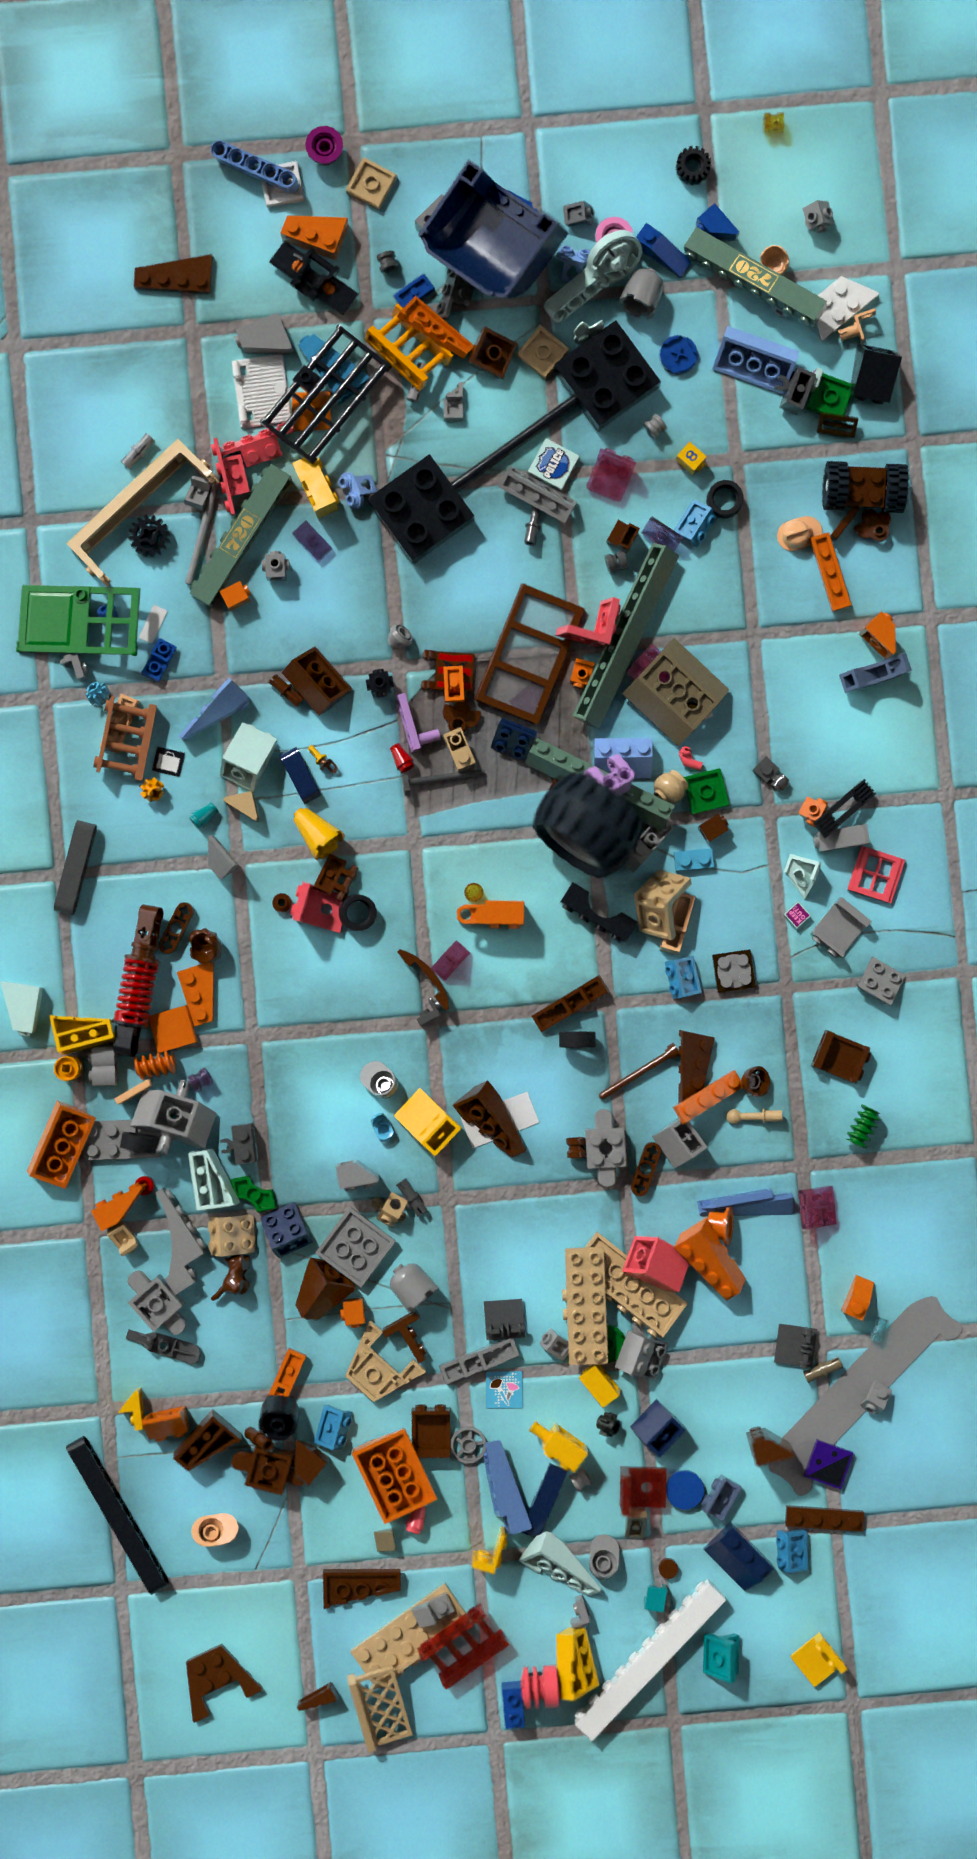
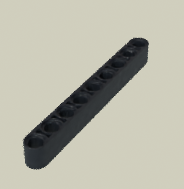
(117, 1515)

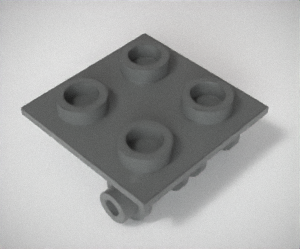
(504, 1319)
(795, 1345)

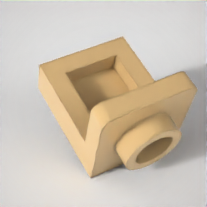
(123, 1238)

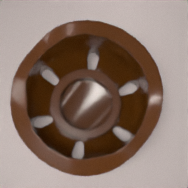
(752, 1081)

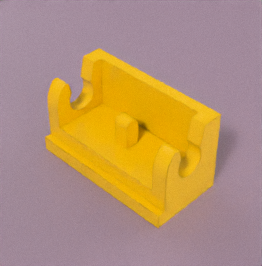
(600, 1384)

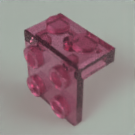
(611, 474)

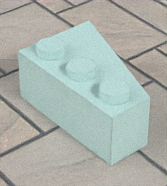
(210, 1181)

